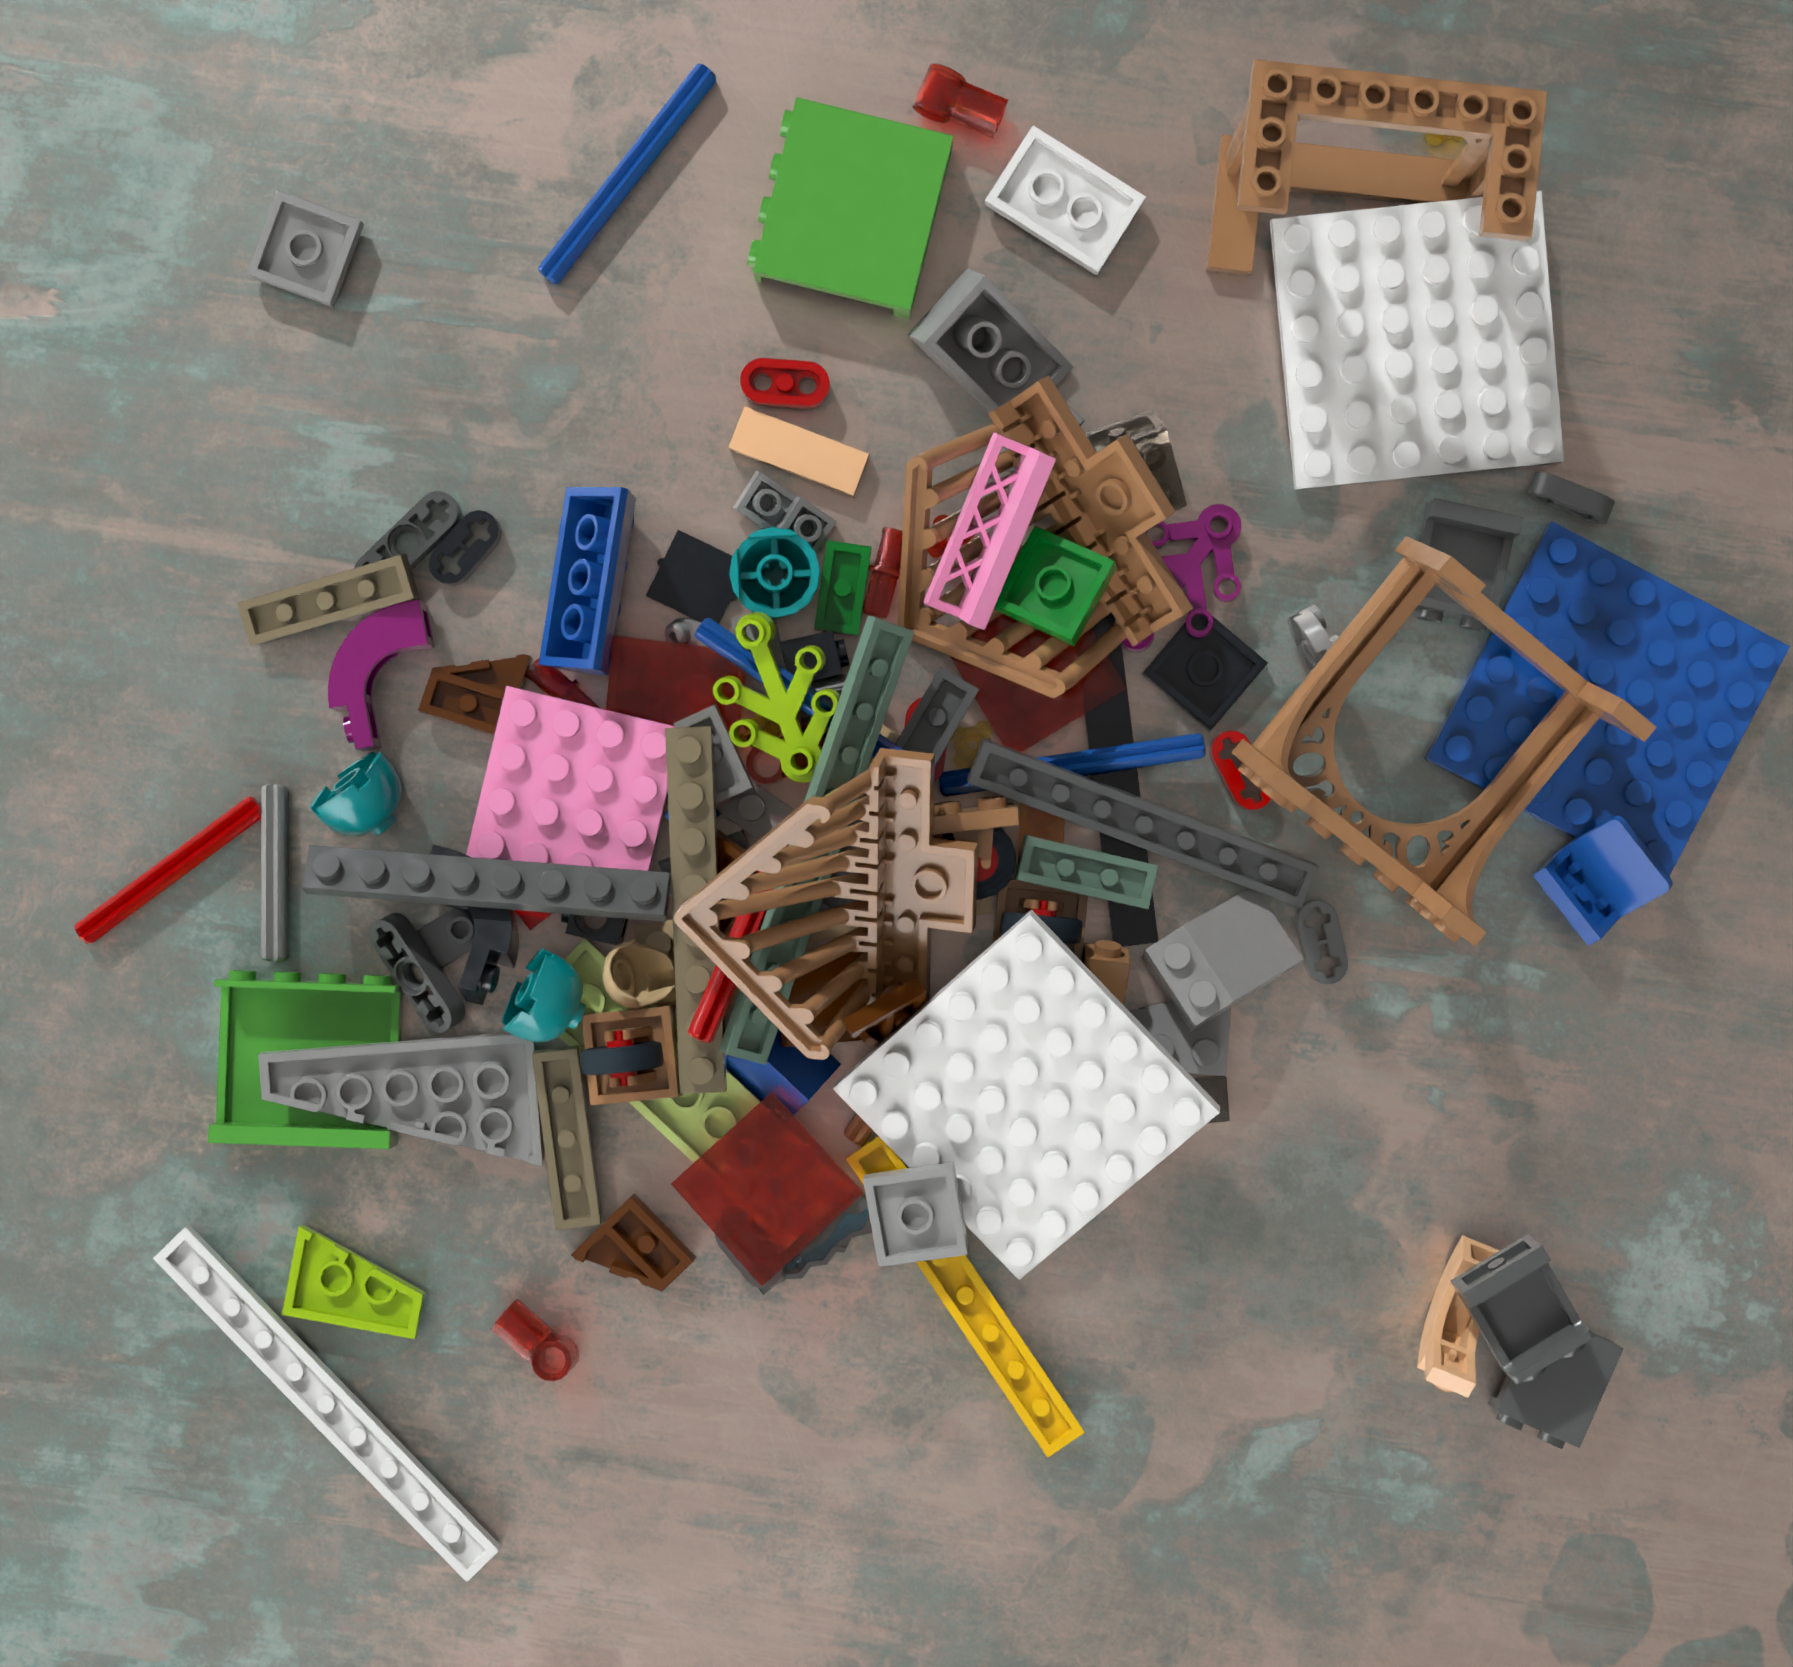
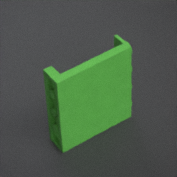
(851, 205)
(290, 1016)

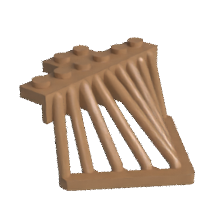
(1097, 502)
(900, 884)

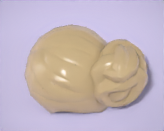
(639, 976)

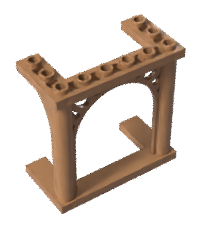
(1265, 162)
(1447, 878)

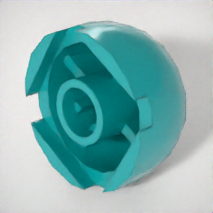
(775, 572)
(361, 798)
(545, 1000)

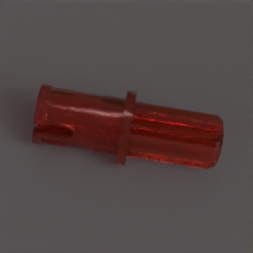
(884, 574)
(557, 685)

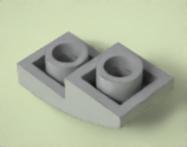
(774, 506)

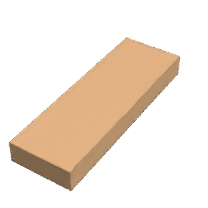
(798, 451)

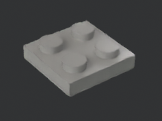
(305, 248)
(916, 1214)

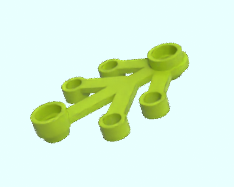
(781, 705)

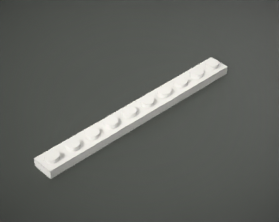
(327, 1403)

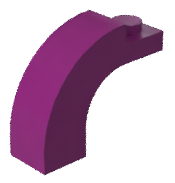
(361, 658)

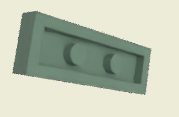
(1086, 872)

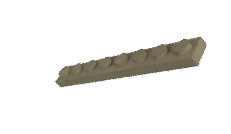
(693, 866)

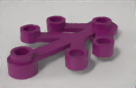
(1187, 566)

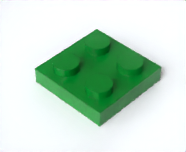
(1055, 585)

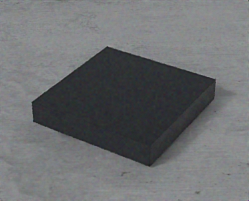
(1204, 672)

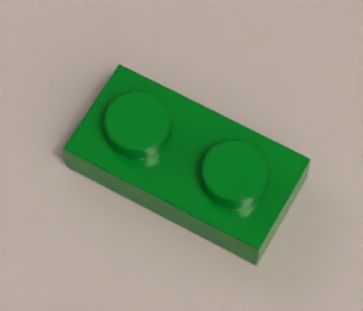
(842, 588)

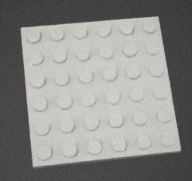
(1414, 344)
(1031, 1091)

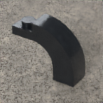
(494, 943)

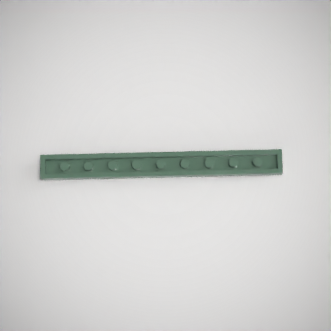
(843, 757)

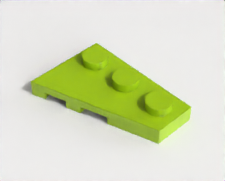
(348, 1290)

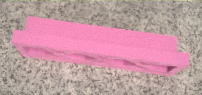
(1004, 536)

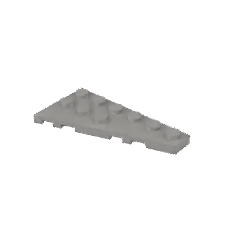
(438, 1089)

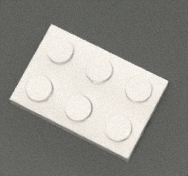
(1064, 200)

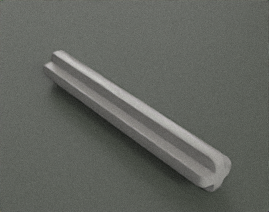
(274, 872)

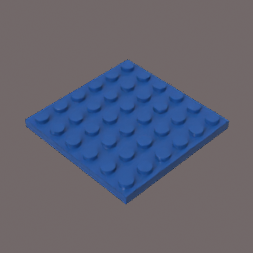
(1641, 640)

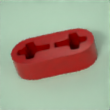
(1229, 773)

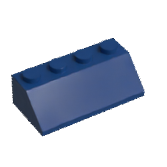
(587, 579)

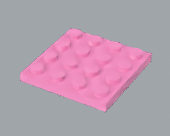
(571, 785)

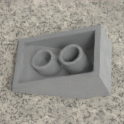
(986, 342)
(1221, 958)

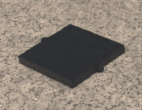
(694, 579)

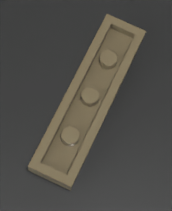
(328, 599)
(567, 1137)

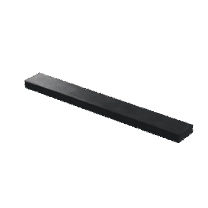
(1108, 727)

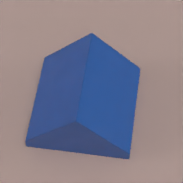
(785, 1073)

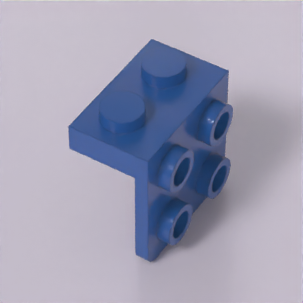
(1602, 878)

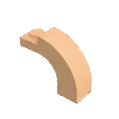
(1449, 1330)

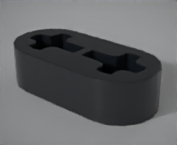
(457, 540)

